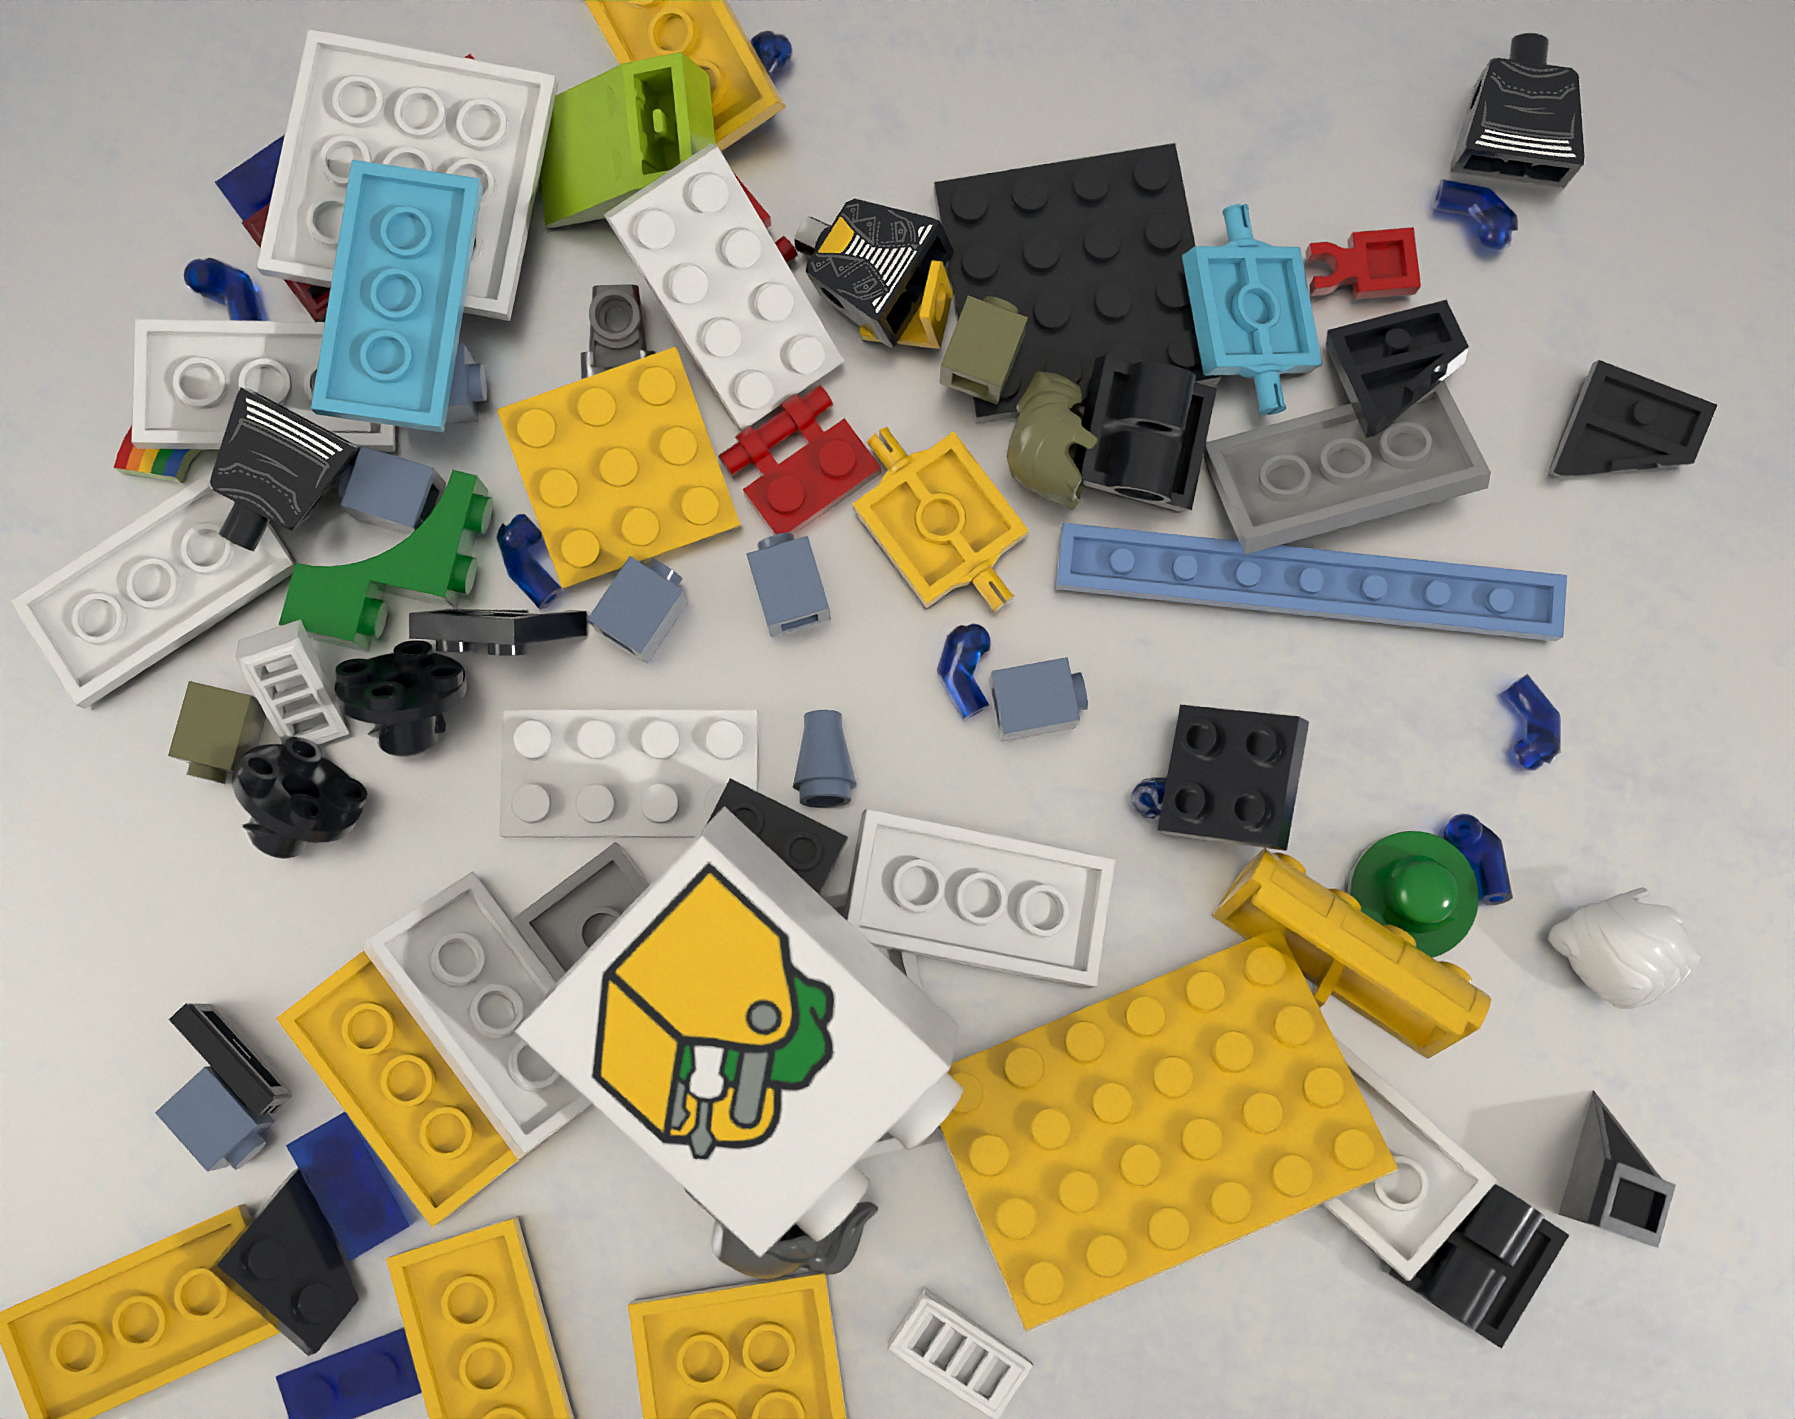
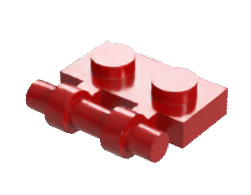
(813, 477)

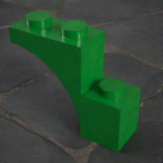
(430, 565)

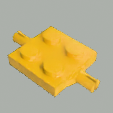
(940, 519)

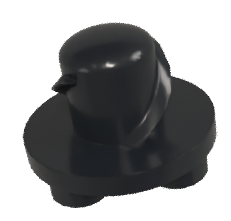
(401, 695)
(295, 797)

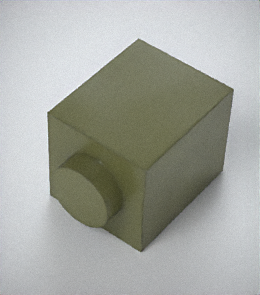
(983, 348)
(215, 730)

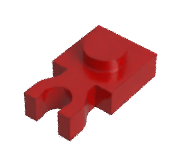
(1374, 263)

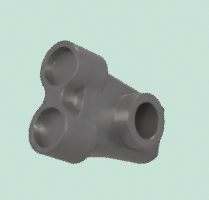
(609, 347)

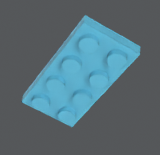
(397, 296)

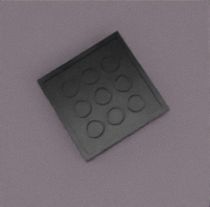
(1084, 256)

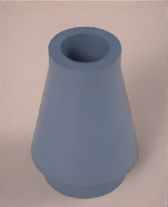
(824, 764)

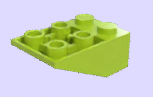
(622, 135)

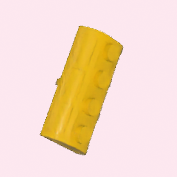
(1354, 956)

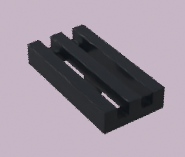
(231, 1058)

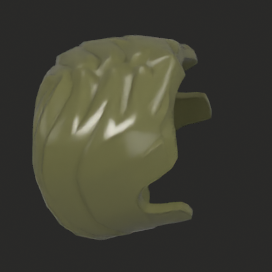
(1047, 438)

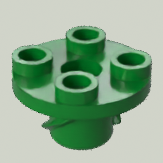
(1419, 887)

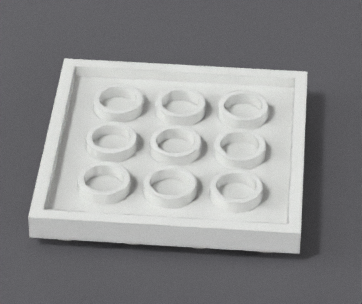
(414, 113)

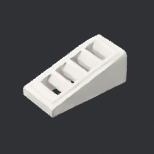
(279, 644)
(913, 1325)

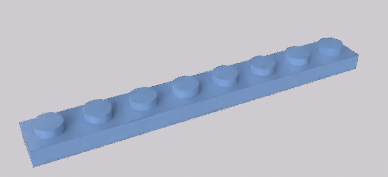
(1312, 582)

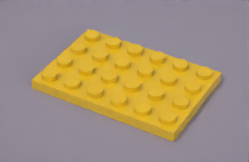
(1158, 1128)

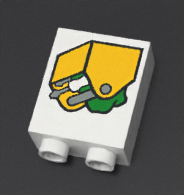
(749, 1038)

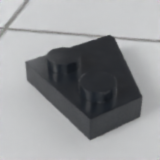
(1395, 360)
(1630, 425)
(503, 630)
(290, 1267)

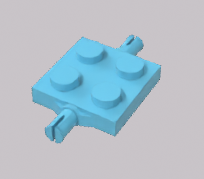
(1252, 310)

